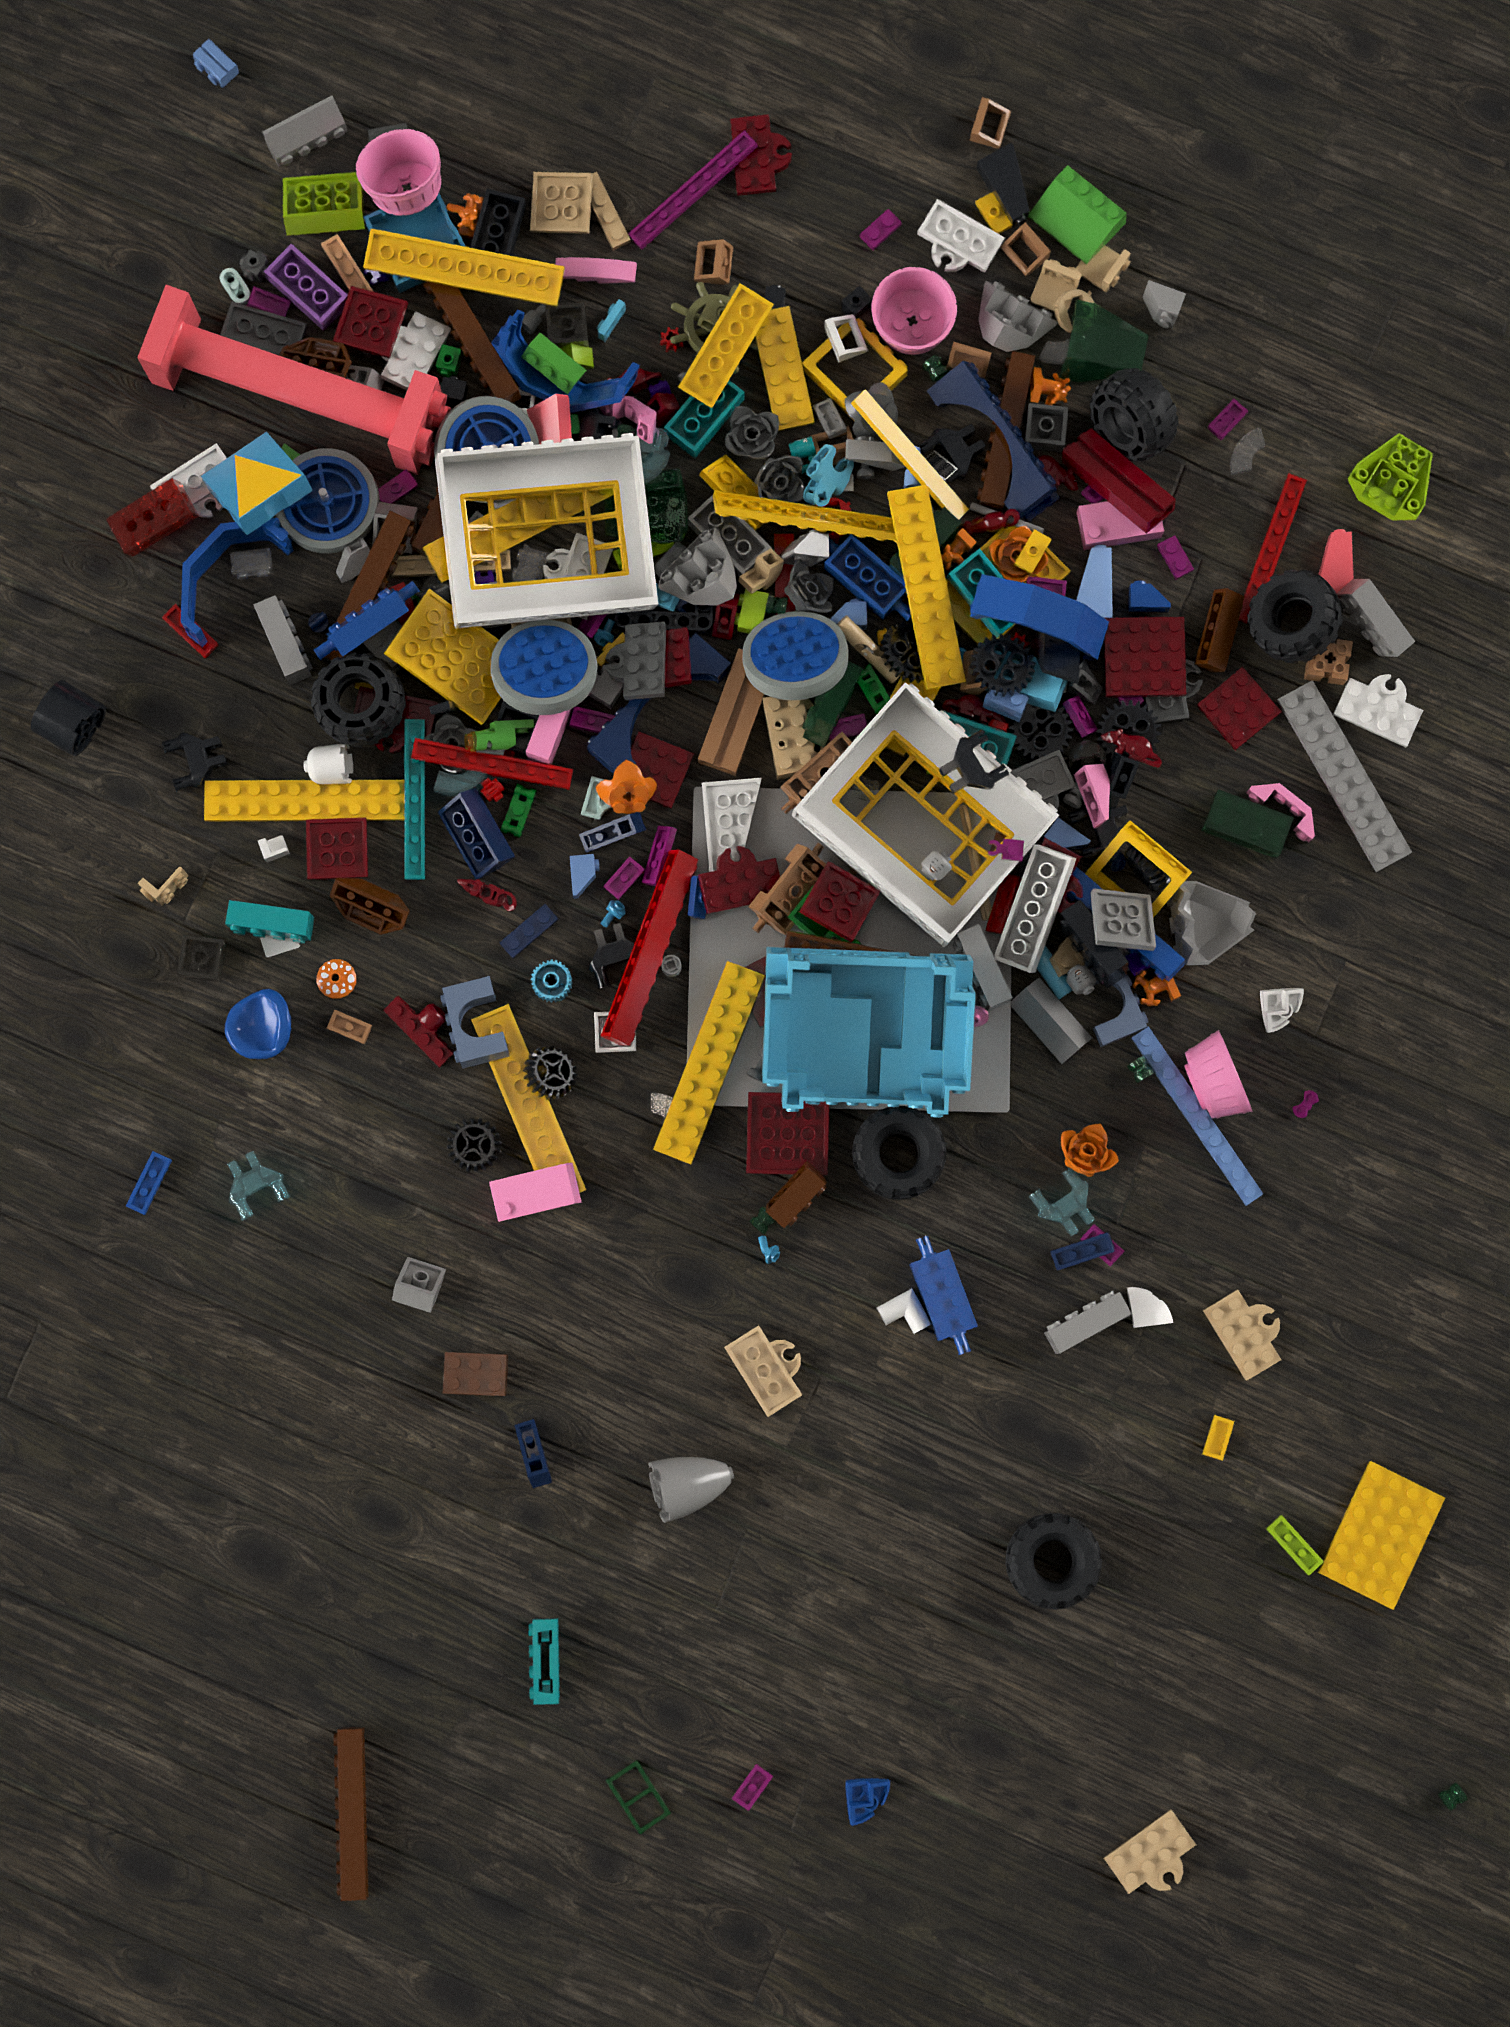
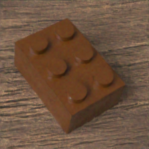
(796, 1195)
(475, 1374)

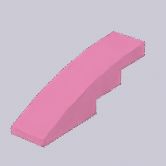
(598, 270)

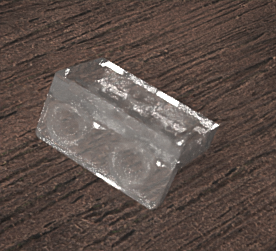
(251, 563)
(530, 564)

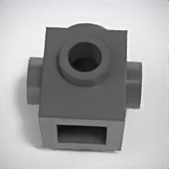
(251, 270)

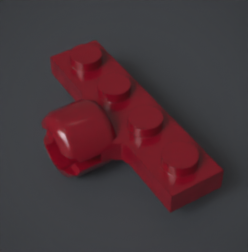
(422, 1028)

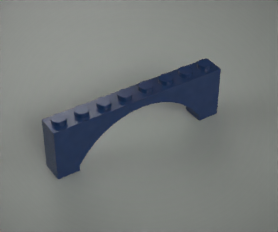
(1029, 480)
(614, 741)

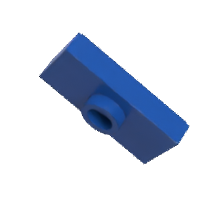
(696, 903)

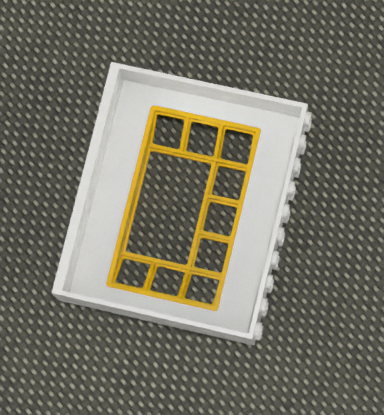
(536, 472)
(932, 743)

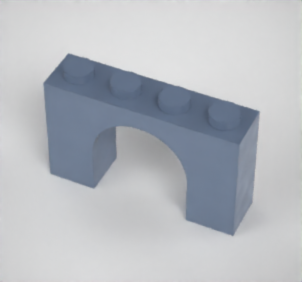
(459, 1000)
(1128, 1022)

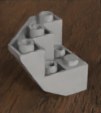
(1010, 320)
(702, 572)

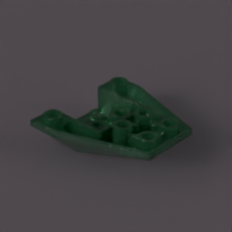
(1101, 344)
(665, 507)

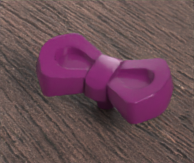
(1310, 1098)

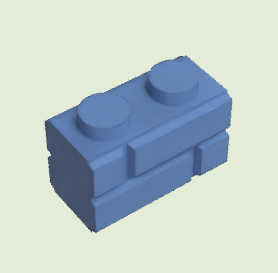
(215, 63)
(1008, 706)

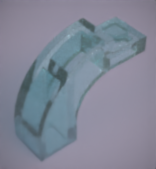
(658, 456)
(451, 785)

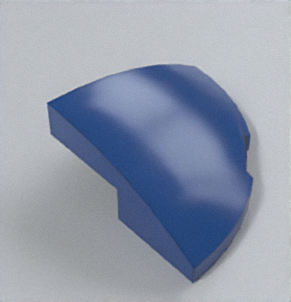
(864, 1797)

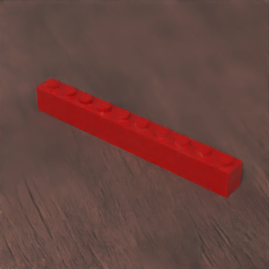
(649, 948)

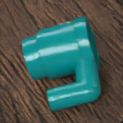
(803, 448)

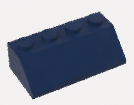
(476, 833)

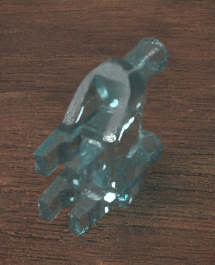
(252, 1182)
(1066, 1206)

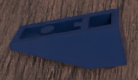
(612, 831)
(533, 1454)

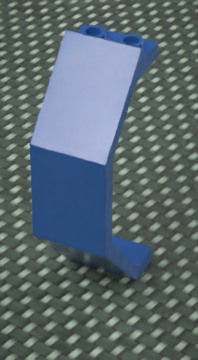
(511, 346)
(209, 551)
(1040, 611)

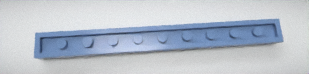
(1197, 1118)

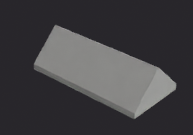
(1050, 1020)

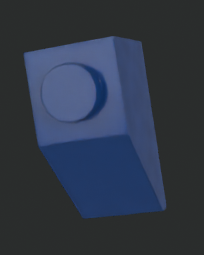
(1146, 598)

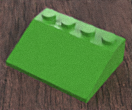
(1078, 215)

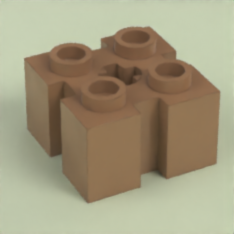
(1337, 670)

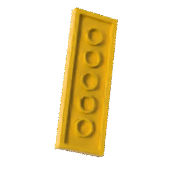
(725, 345)
(783, 370)

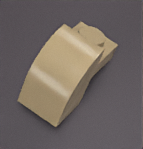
(765, 572)

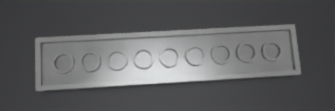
(1344, 776)

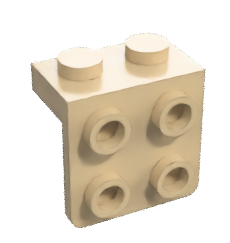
(1105, 268)
(1053, 283)
(165, 893)

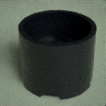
(68, 717)

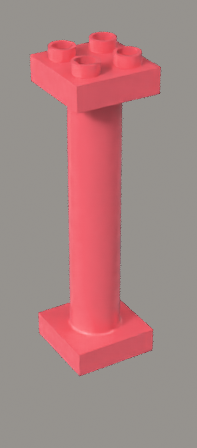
(178, 343)

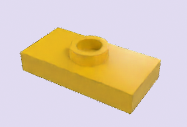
(993, 213)
(1032, 551)
(601, 659)
(1218, 1437)

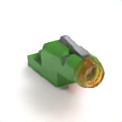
(498, 737)

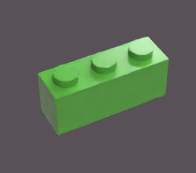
(553, 363)

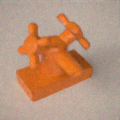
(469, 214)
(1051, 388)
(953, 552)
(1156, 986)

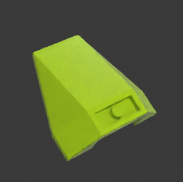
(1394, 479)

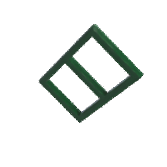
(625, 1805)

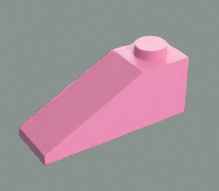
(1095, 791)

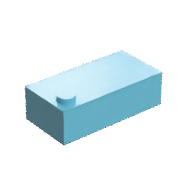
(1043, 690)

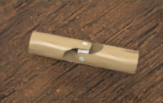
(857, 638)

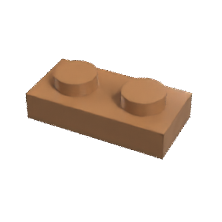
(349, 1027)

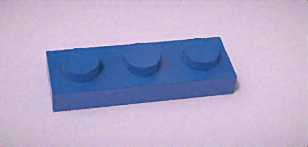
(148, 1183)

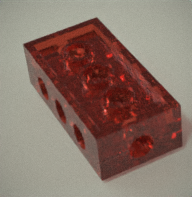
(140, 514)

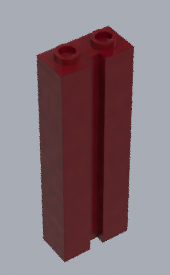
(1118, 480)

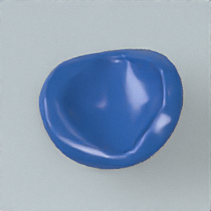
(259, 1025)

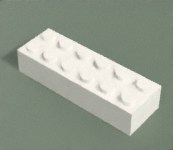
(1034, 908)

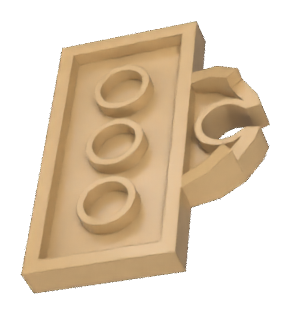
(1244, 1333)
(766, 1369)
(1152, 1854)

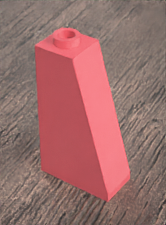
(552, 418)
(1338, 560)

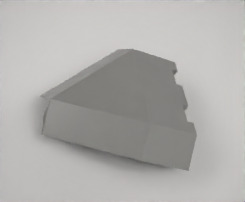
(1207, 922)

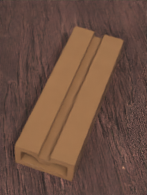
(732, 721)

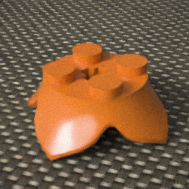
(1003, 550)
(626, 779)
(1092, 1141)

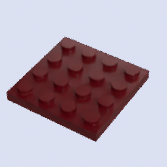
(1145, 657)
(784, 1139)

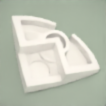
(1279, 1005)
(1147, 1308)

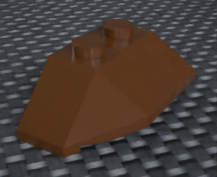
(320, 354)
(369, 905)

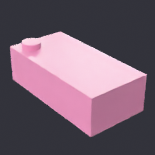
(1107, 526)
(547, 737)
(535, 1192)

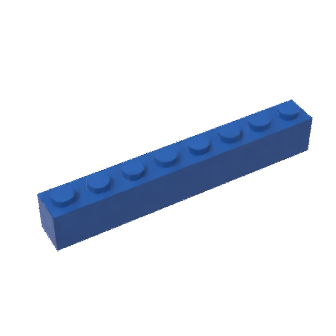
(1163, 959)

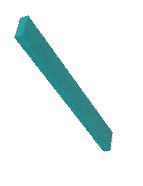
(414, 803)

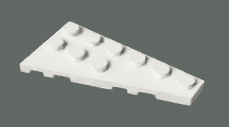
(728, 815)

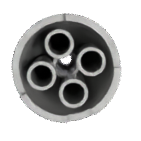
(687, 1484)

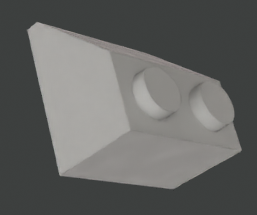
(1163, 303)
(381, 513)
(808, 548)
(418, 1284)

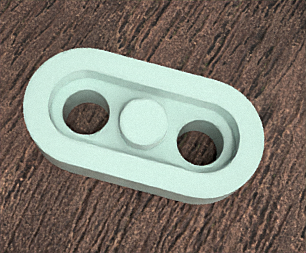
(236, 287)

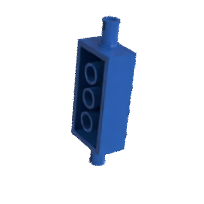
(867, 577)
(367, 621)
(943, 1295)

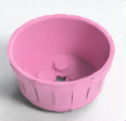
(396, 161)
(915, 294)
(1216, 1078)

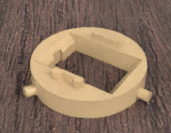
(1060, 309)

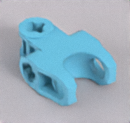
(825, 478)

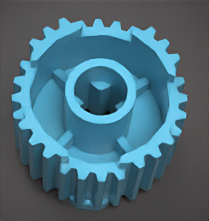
(557, 991)

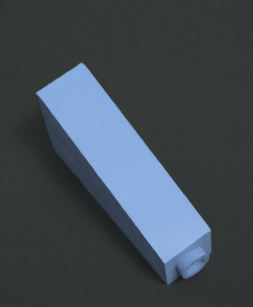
(1097, 581)

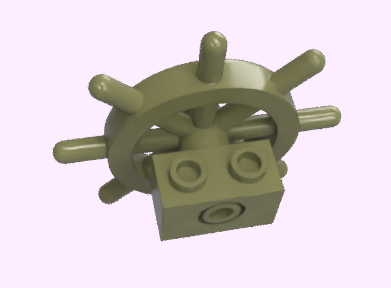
(713, 307)

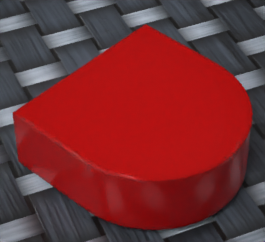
(998, 725)

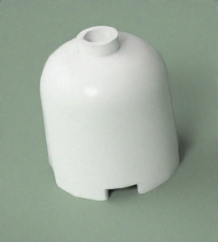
(329, 764)

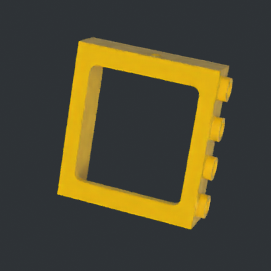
(892, 380)
(1149, 848)

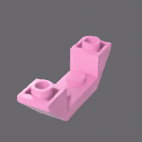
(636, 412)
(1305, 827)

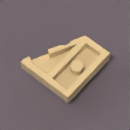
(1065, 958)

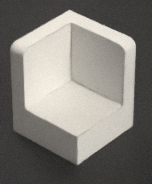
(273, 848)

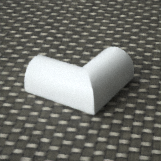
(604, 1045)
(907, 1306)

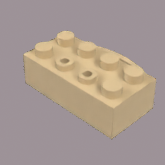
(785, 733)

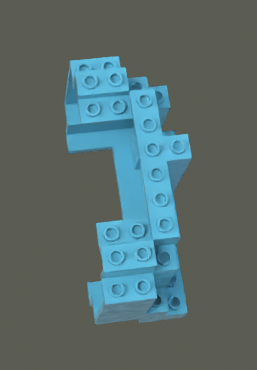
(868, 1027)

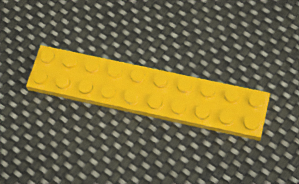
(464, 267)
(537, 509)
(803, 516)
(926, 586)
(303, 800)
(709, 1062)
(530, 1114)

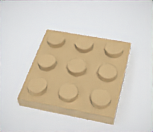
(561, 202)

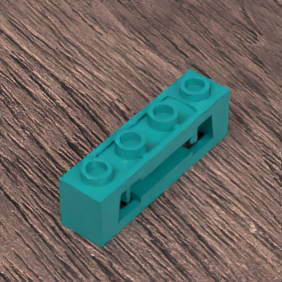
(544, 1696)

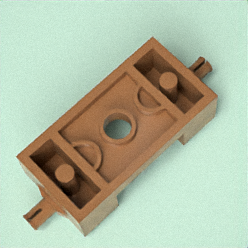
(806, 778)
(779, 902)

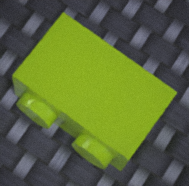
(752, 610)

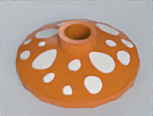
(339, 988)

